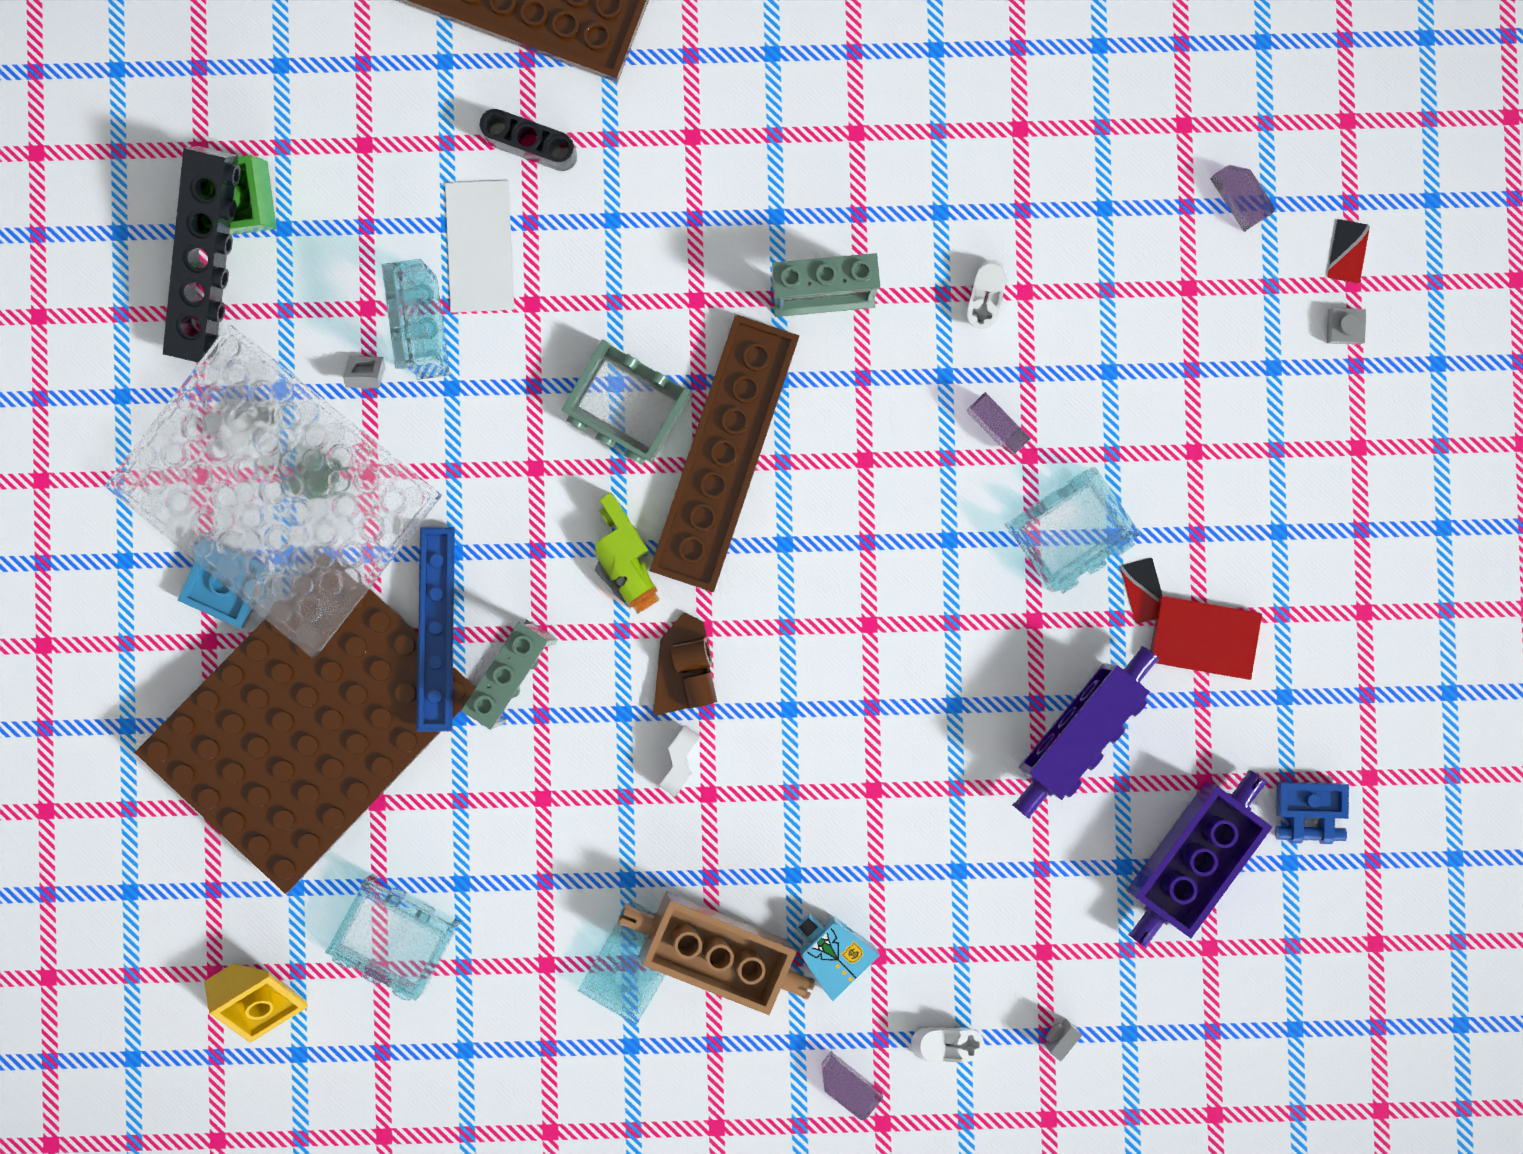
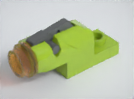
(619, 559)

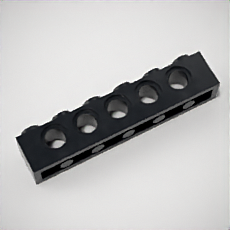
(190, 236)

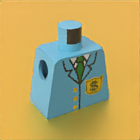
(835, 953)

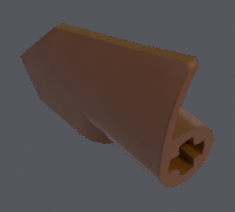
(684, 668)

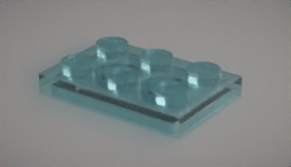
(618, 976)

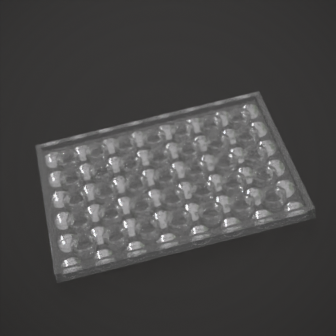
(272, 491)

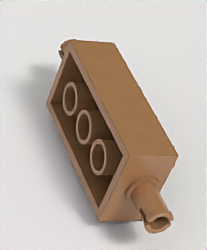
(716, 953)

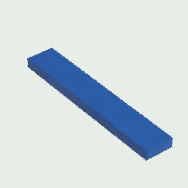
(435, 629)

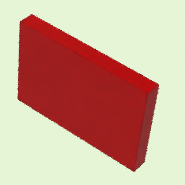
(1206, 637)

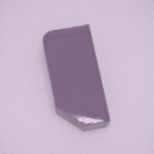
(1243, 195)
(998, 424)
(849, 1087)

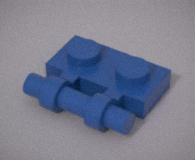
(1312, 800)

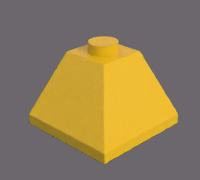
(250, 1000)

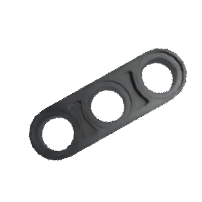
(519, 127)

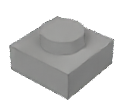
(1346, 326)
(364, 372)
(1062, 1039)

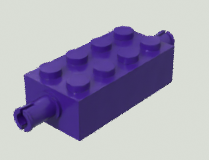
(1084, 731)
(1199, 859)

